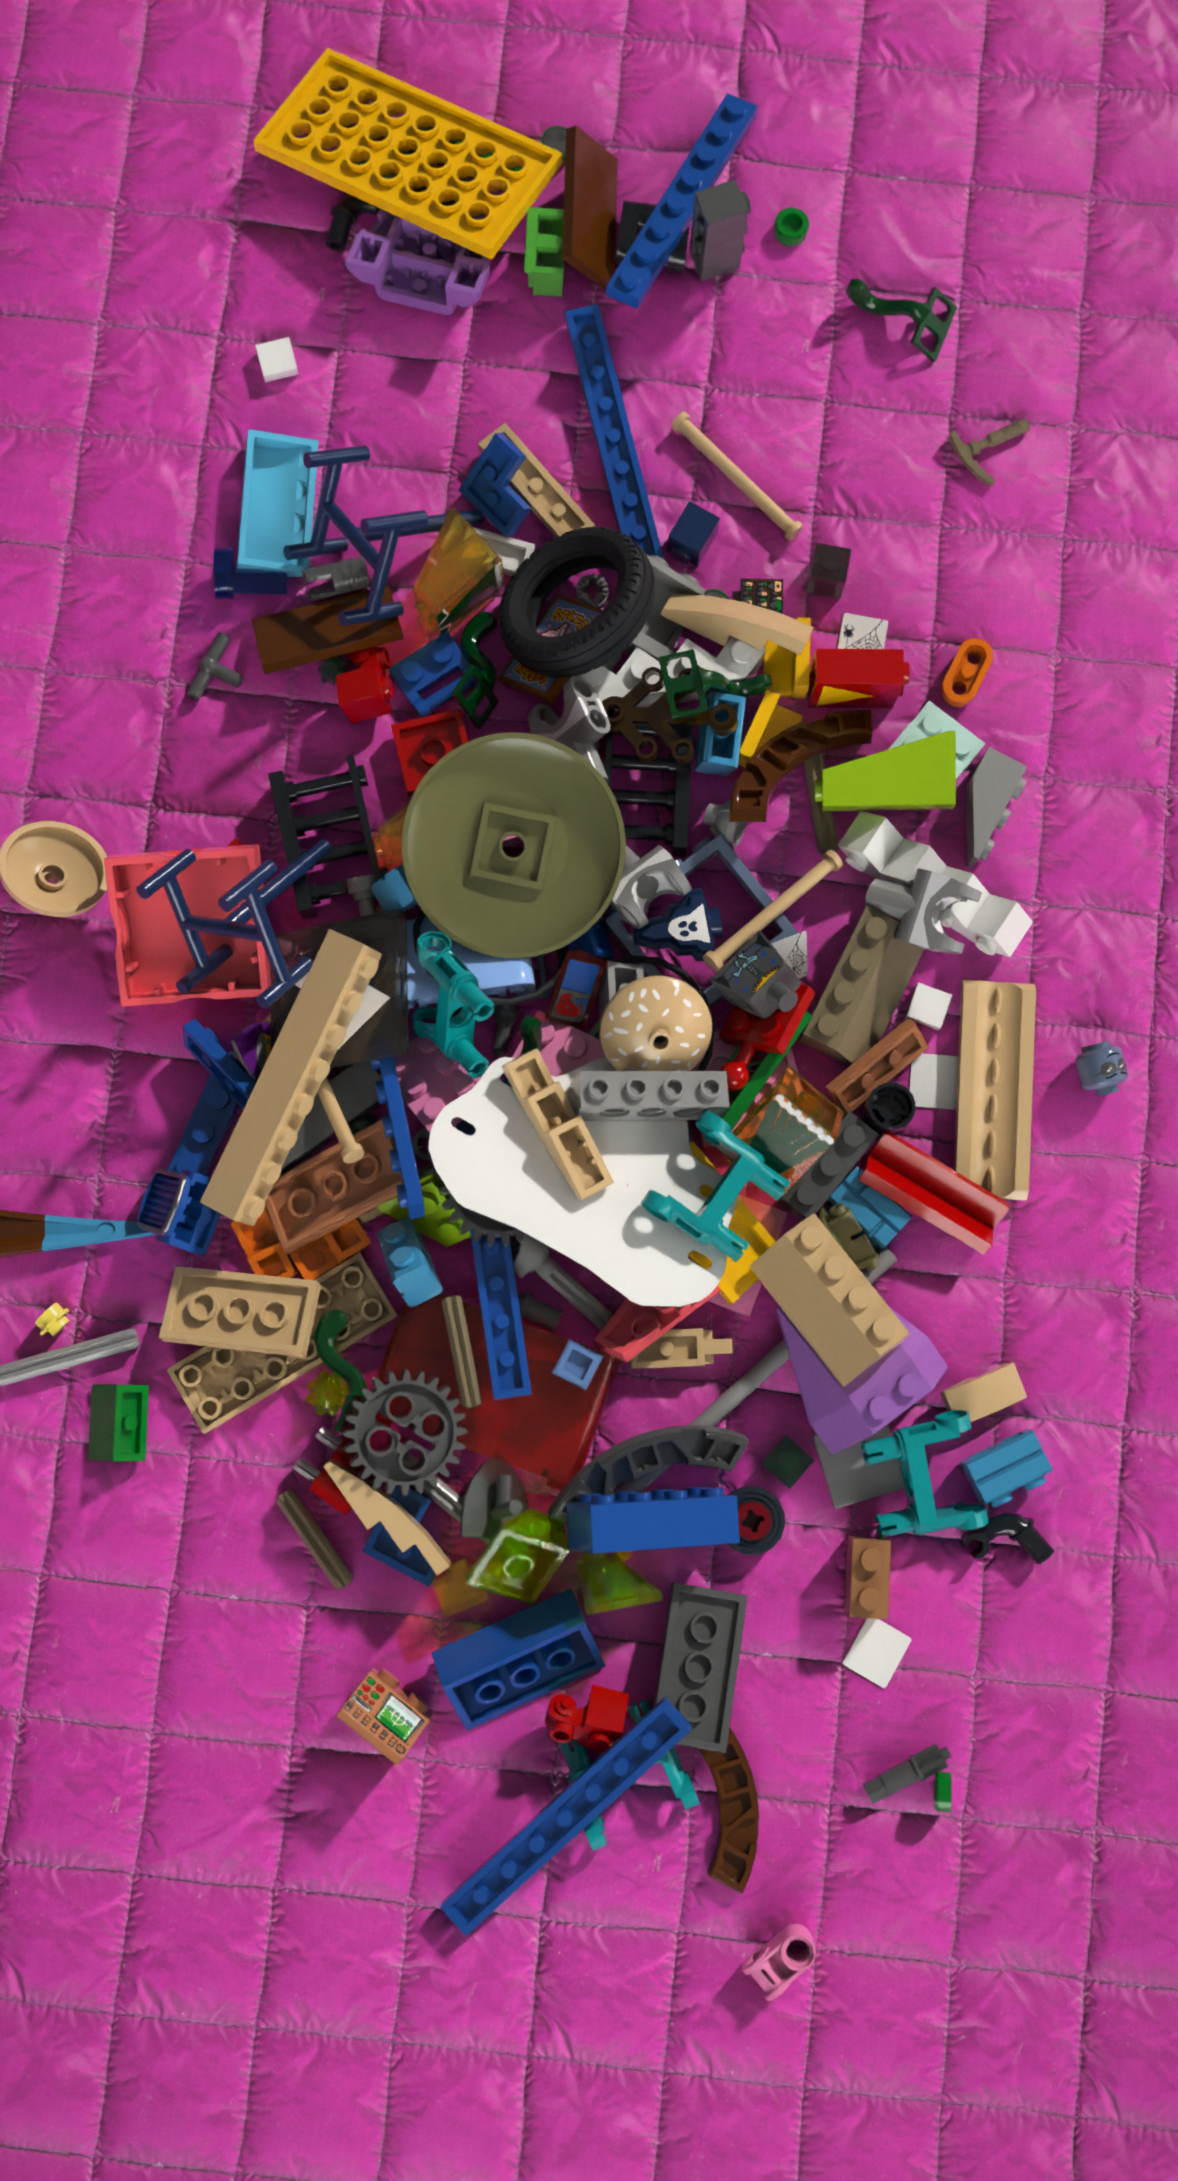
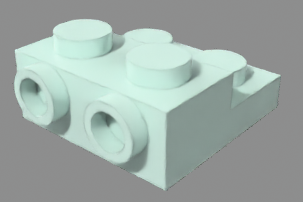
(934, 721)

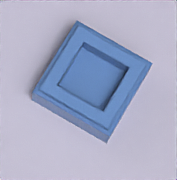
(577, 1364)

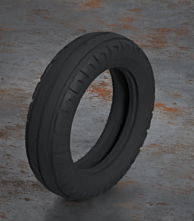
(602, 637)

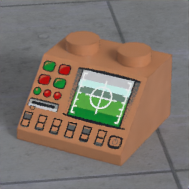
(385, 1714)

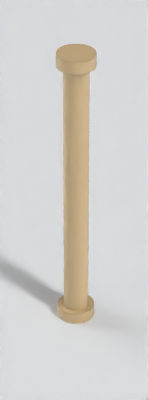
(744, 483)
(830, 862)
(351, 1150)

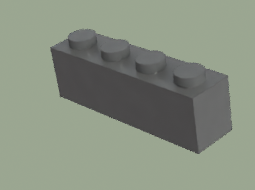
(356, 1097)

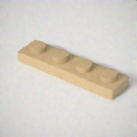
(542, 491)

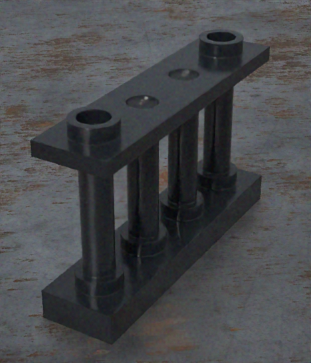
(674, 799)
(295, 826)

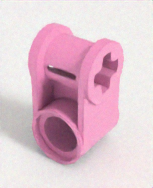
(775, 1966)

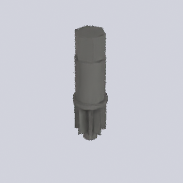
(907, 1773)

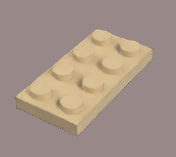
(240, 1311)

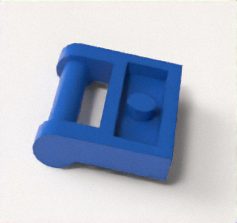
(427, 668)

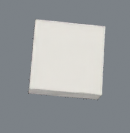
(277, 359)
(928, 1006)

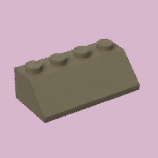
(862, 989)

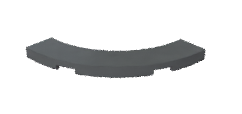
(650, 1453)

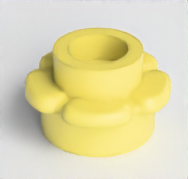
(53, 1320)

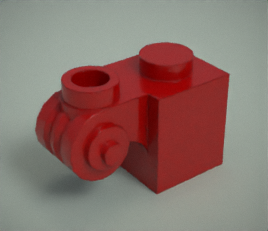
(367, 690)
(595, 1725)

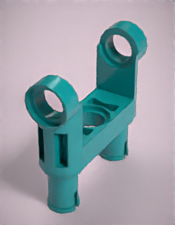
(456, 989)
(708, 1223)
(920, 1512)
(579, 1761)

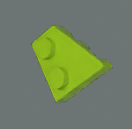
(436, 1220)

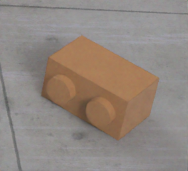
(867, 1577)

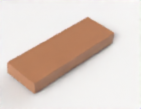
(877, 1066)

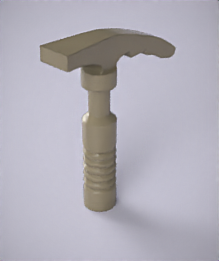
(965, 452)

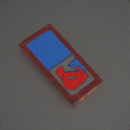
(576, 988)

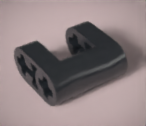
(633, 219)

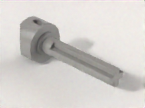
(533, 1256)

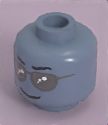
(1101, 1068)

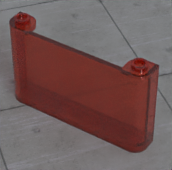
(535, 1432)

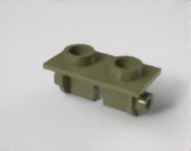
(842, 1226)

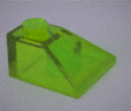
(521, 1557)
(613, 1584)

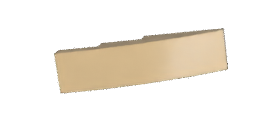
(722, 618)
(557, 1125)
(376, 1505)

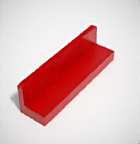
(933, 1191)

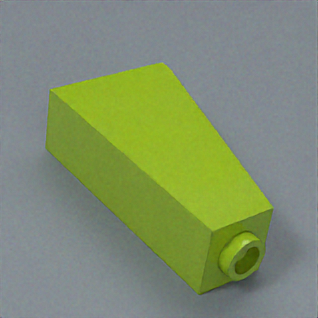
(900, 778)

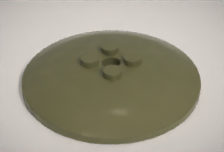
(522, 790)

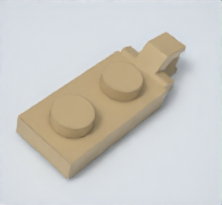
(682, 1349)

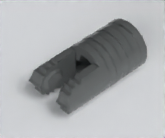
(347, 577)

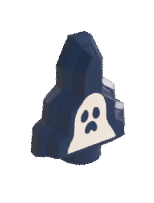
(684, 928)

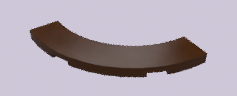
(786, 751)
(738, 1815)

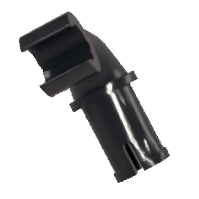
(342, 219)
(1014, 1526)

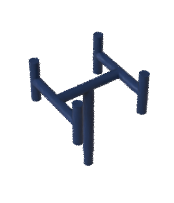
(382, 528)
(234, 923)

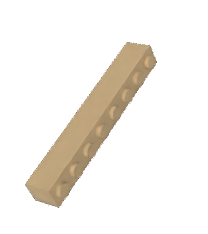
(291, 1078)

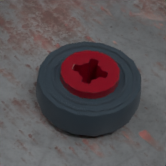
(764, 1508)

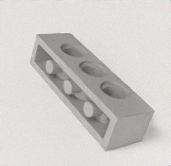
(648, 1095)

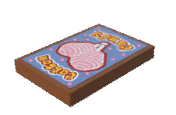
(559, 619)

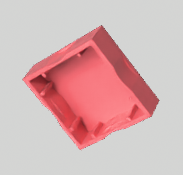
(150, 942)

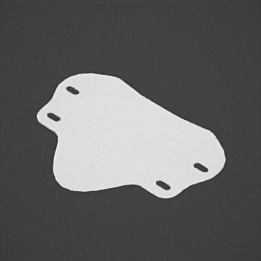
(514, 1180)

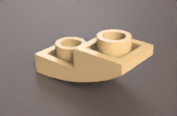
(986, 1392)

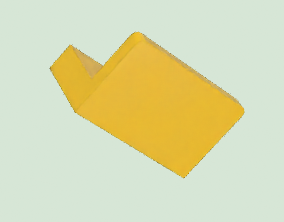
(787, 669)
(767, 723)

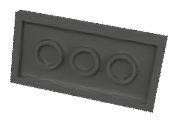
(701, 1660)

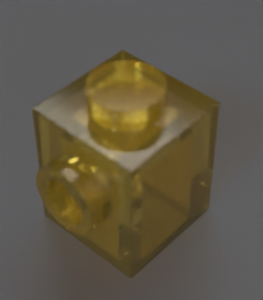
(453, 1591)

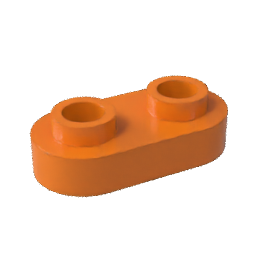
(965, 674)

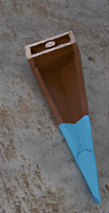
(35, 1233)

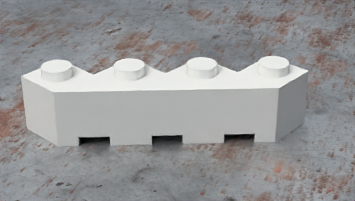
(735, 662)
(881, 852)

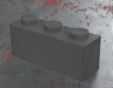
(718, 229)
(829, 1170)

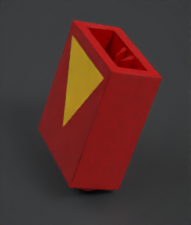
(857, 678)

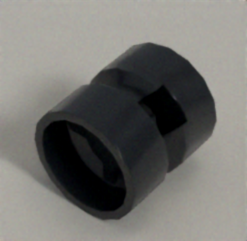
(889, 1109)

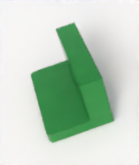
(118, 1422)

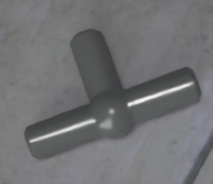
(210, 666)

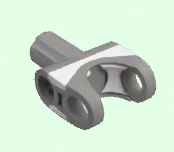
(580, 725)
(644, 881)
(921, 908)

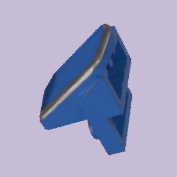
(175, 1212)

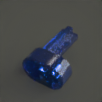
(230, 582)

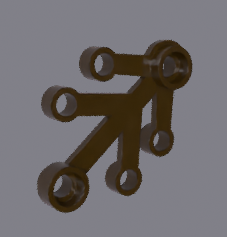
(659, 718)

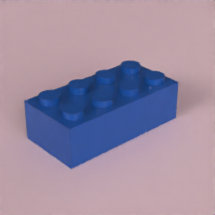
(652, 1520)

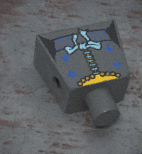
(758, 979)

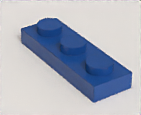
(221, 1065)
(205, 1130)

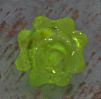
(327, 1393)

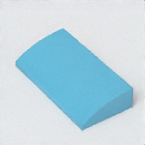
(275, 503)

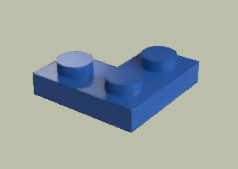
(489, 489)
(383, 1548)

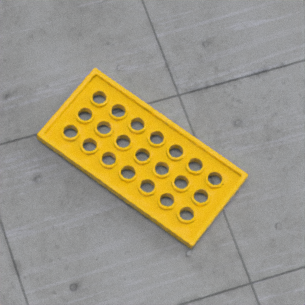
(413, 171)

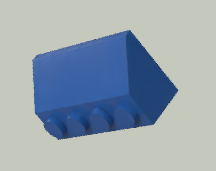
(517, 1659)

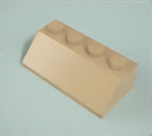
(829, 1300)

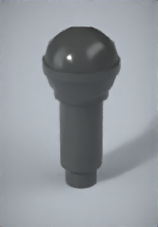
(505, 1017)

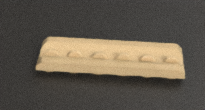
(995, 1086)
(229, 1381)

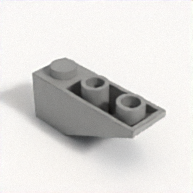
(987, 795)

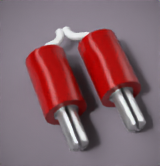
(323, 1484)

